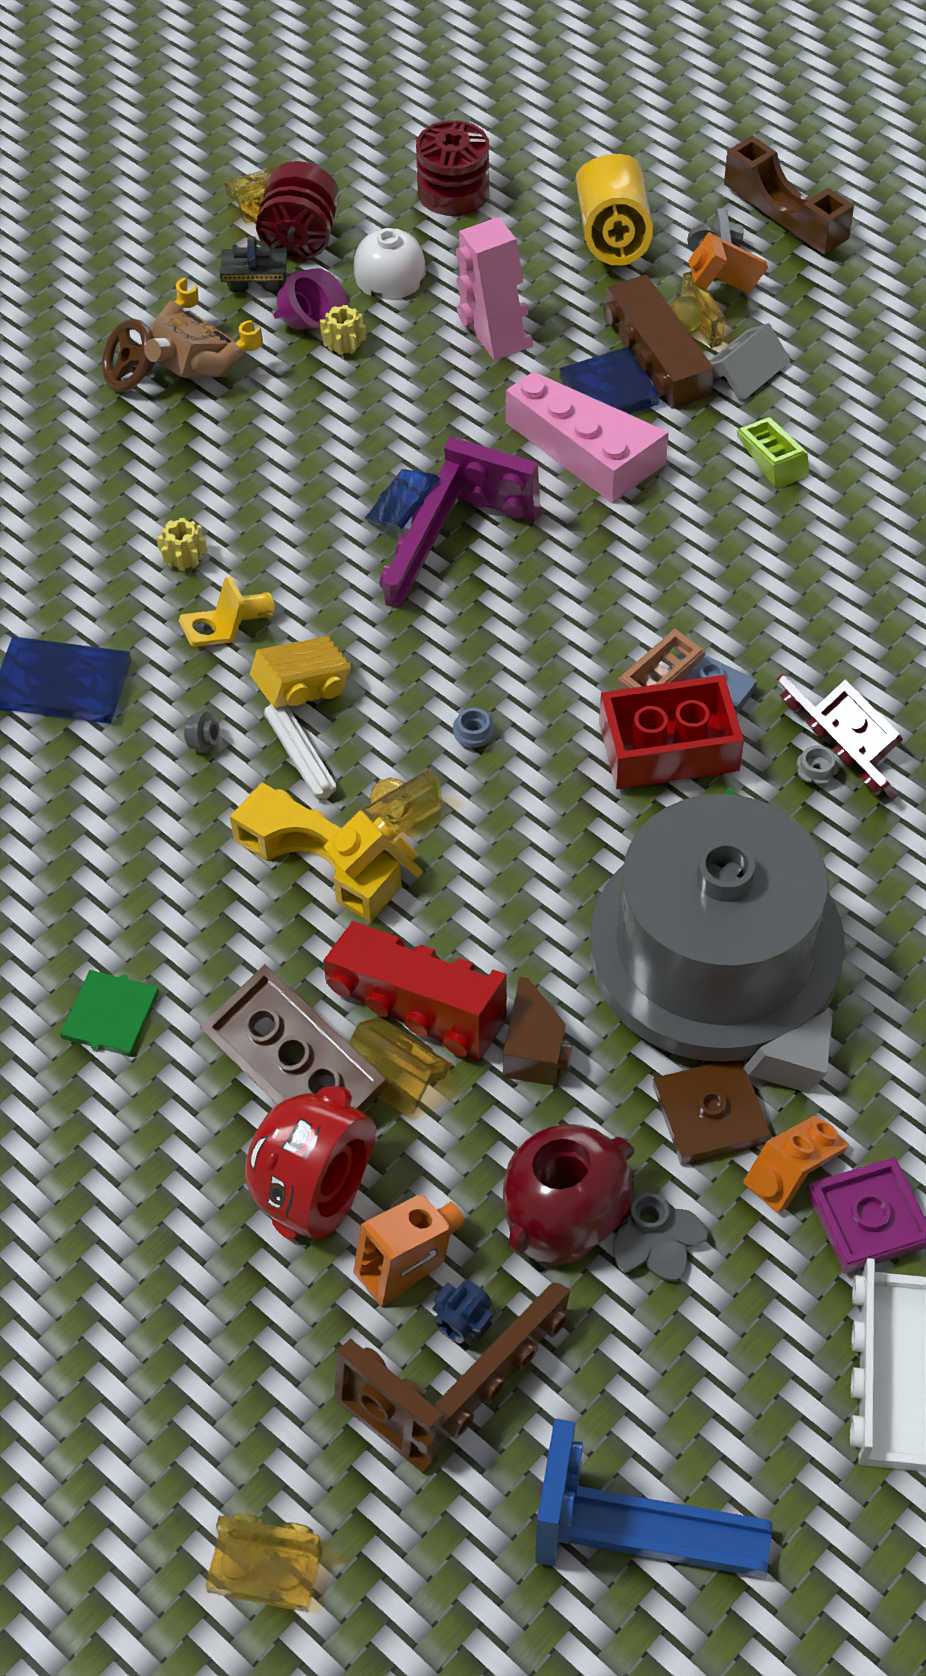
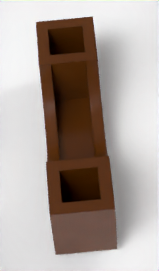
(757, 176)

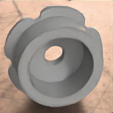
(818, 757)

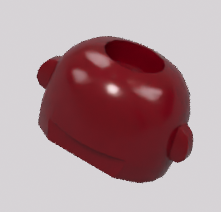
(567, 1223)

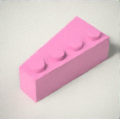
(585, 435)

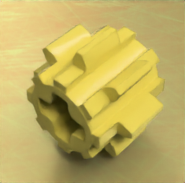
(343, 329)
(182, 544)

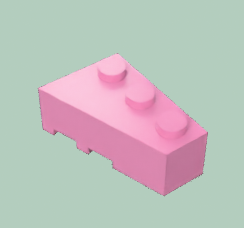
(489, 288)

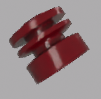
(452, 168)
(298, 209)

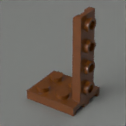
(398, 1407)

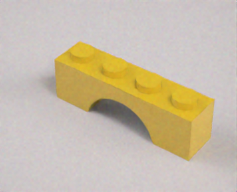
(275, 825)

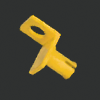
(228, 615)

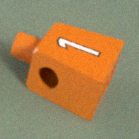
(404, 1246)

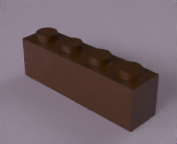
(658, 341)

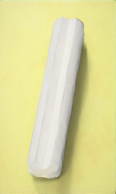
(301, 751)

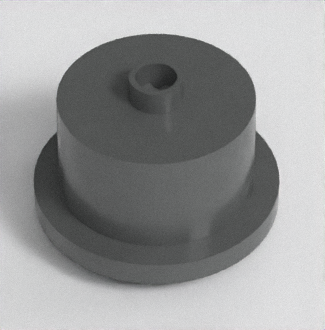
(718, 929)

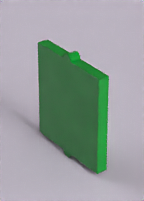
(109, 1013)

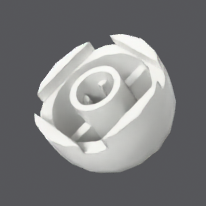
(389, 264)

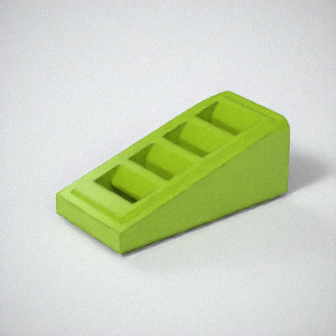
(777, 455)

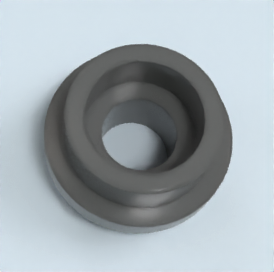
(201, 732)

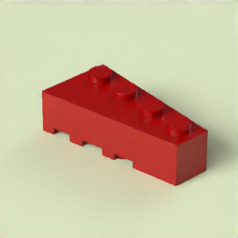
(419, 989)

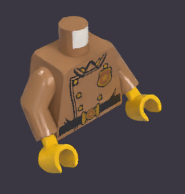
(193, 345)

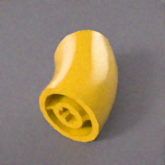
(614, 208)

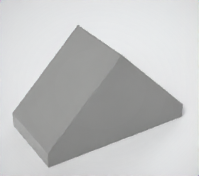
(796, 1057)

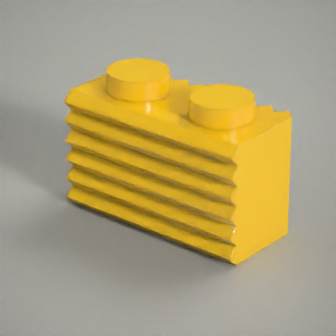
(300, 671)

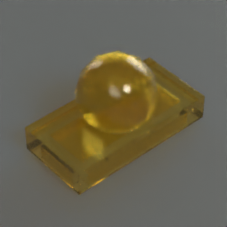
(699, 310)
(404, 803)

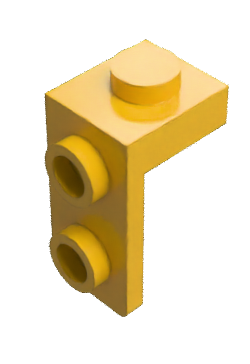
(364, 840)

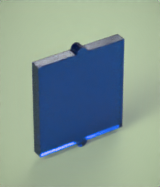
(402, 498)

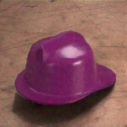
(308, 298)

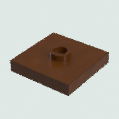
(711, 1111)

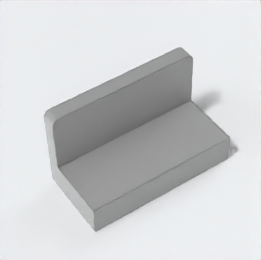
(750, 360)

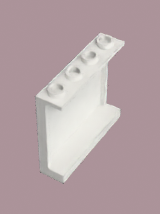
(890, 1371)

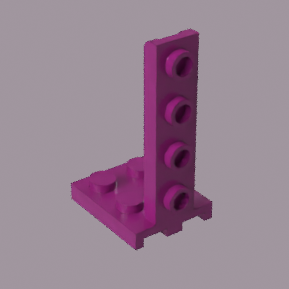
(471, 474)

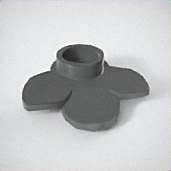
(660, 1243)

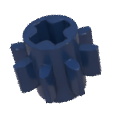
(462, 1311)

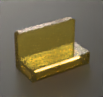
(400, 1060)

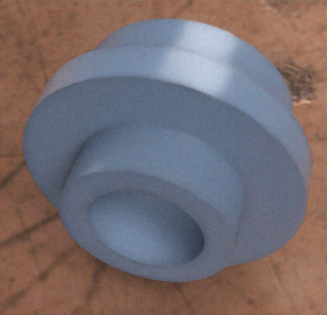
(473, 719)

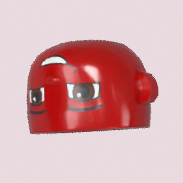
(309, 1161)

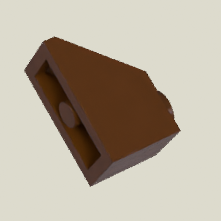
(535, 1039)

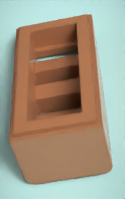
(638, 673)

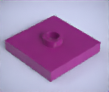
(869, 1214)

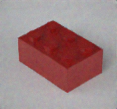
(670, 731)

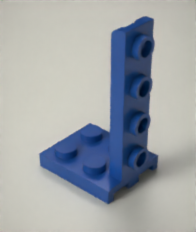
(639, 1523)

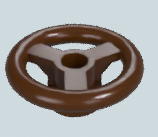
(130, 357)

